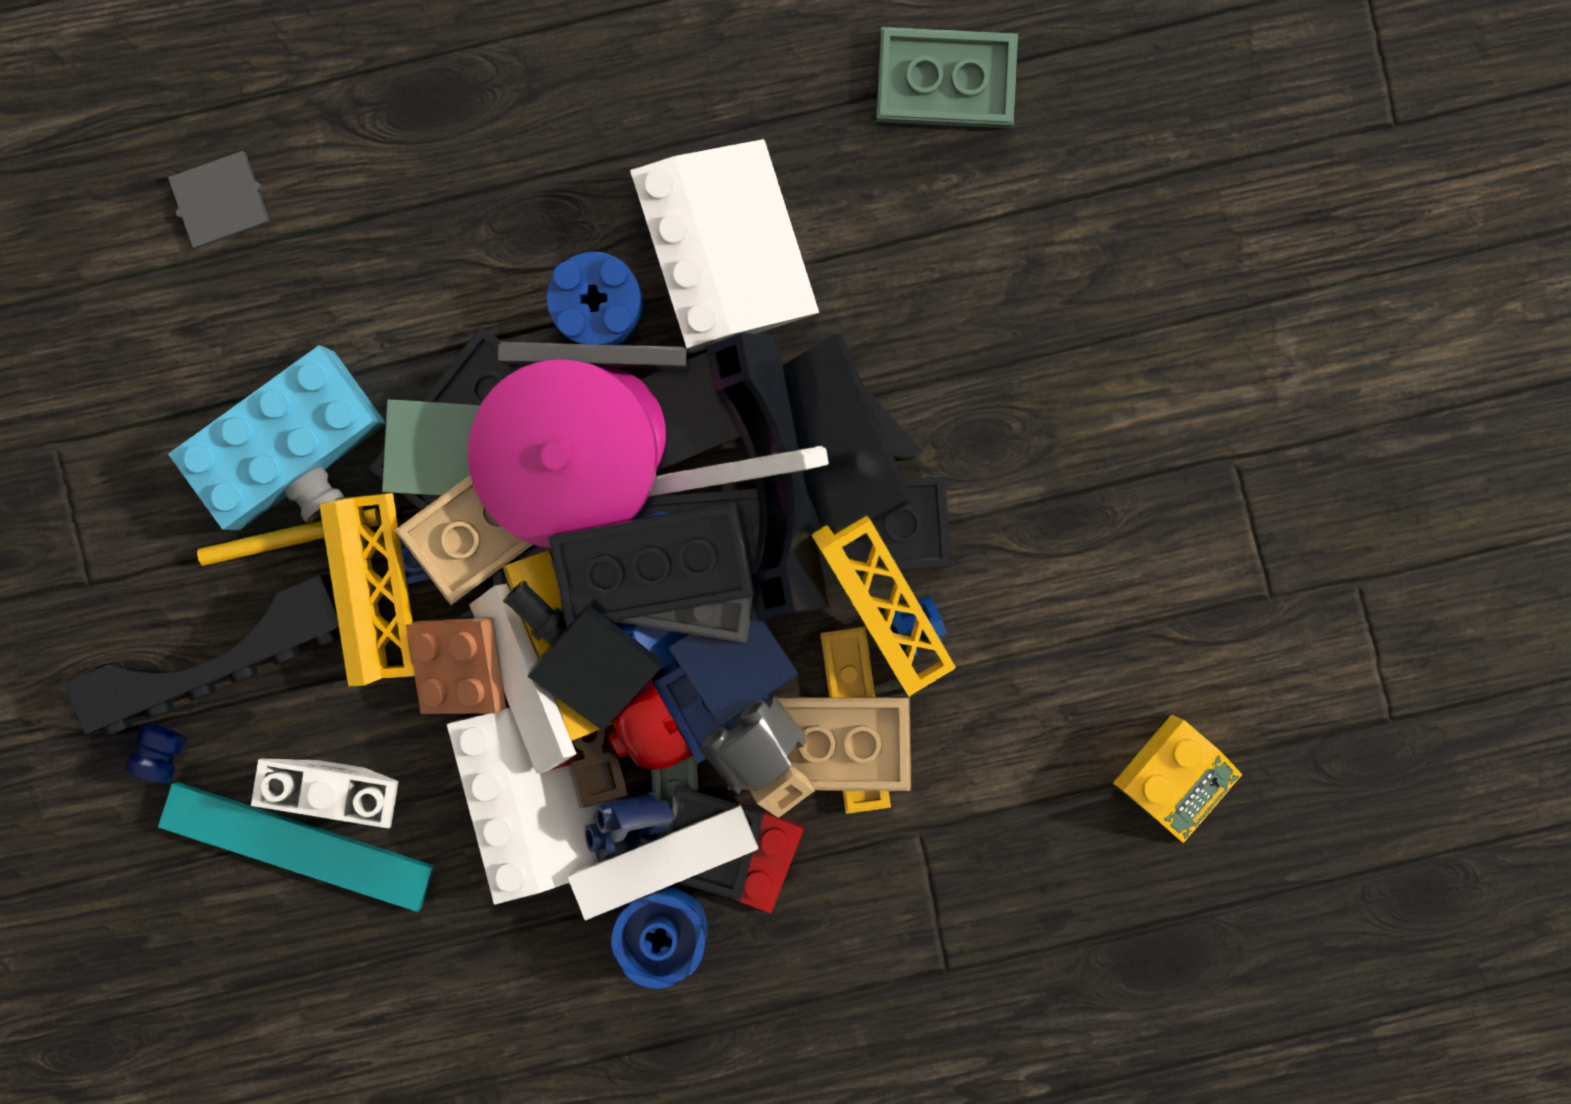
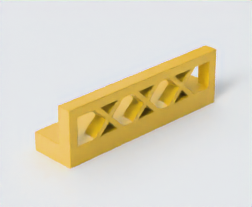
(355, 586)
(866, 605)

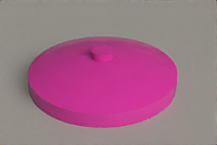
(561, 450)

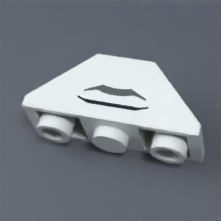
(325, 790)

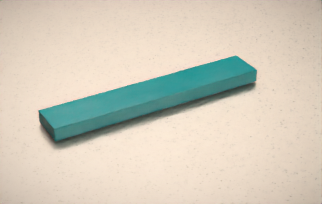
(296, 846)

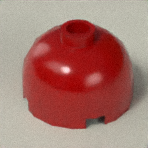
(648, 732)

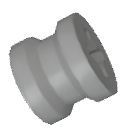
(310, 491)

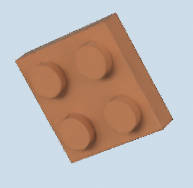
(456, 666)

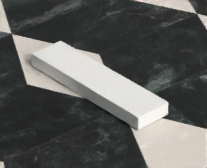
(740, 470)
(529, 702)
(662, 862)

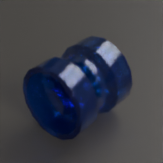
(155, 753)

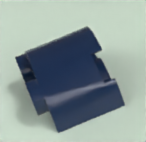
(627, 824)

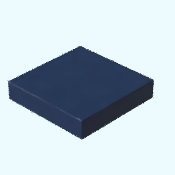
(732, 672)

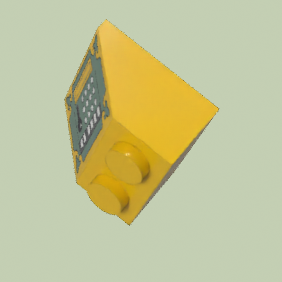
(1178, 777)

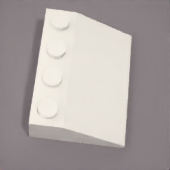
(724, 243)
(522, 819)

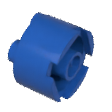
(575, 284)
(657, 963)

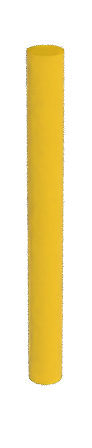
(272, 540)

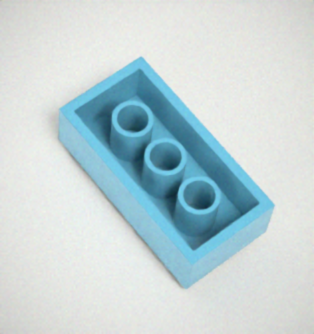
(275, 436)

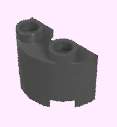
(756, 748)

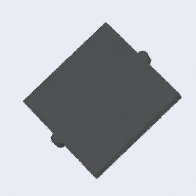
(219, 200)

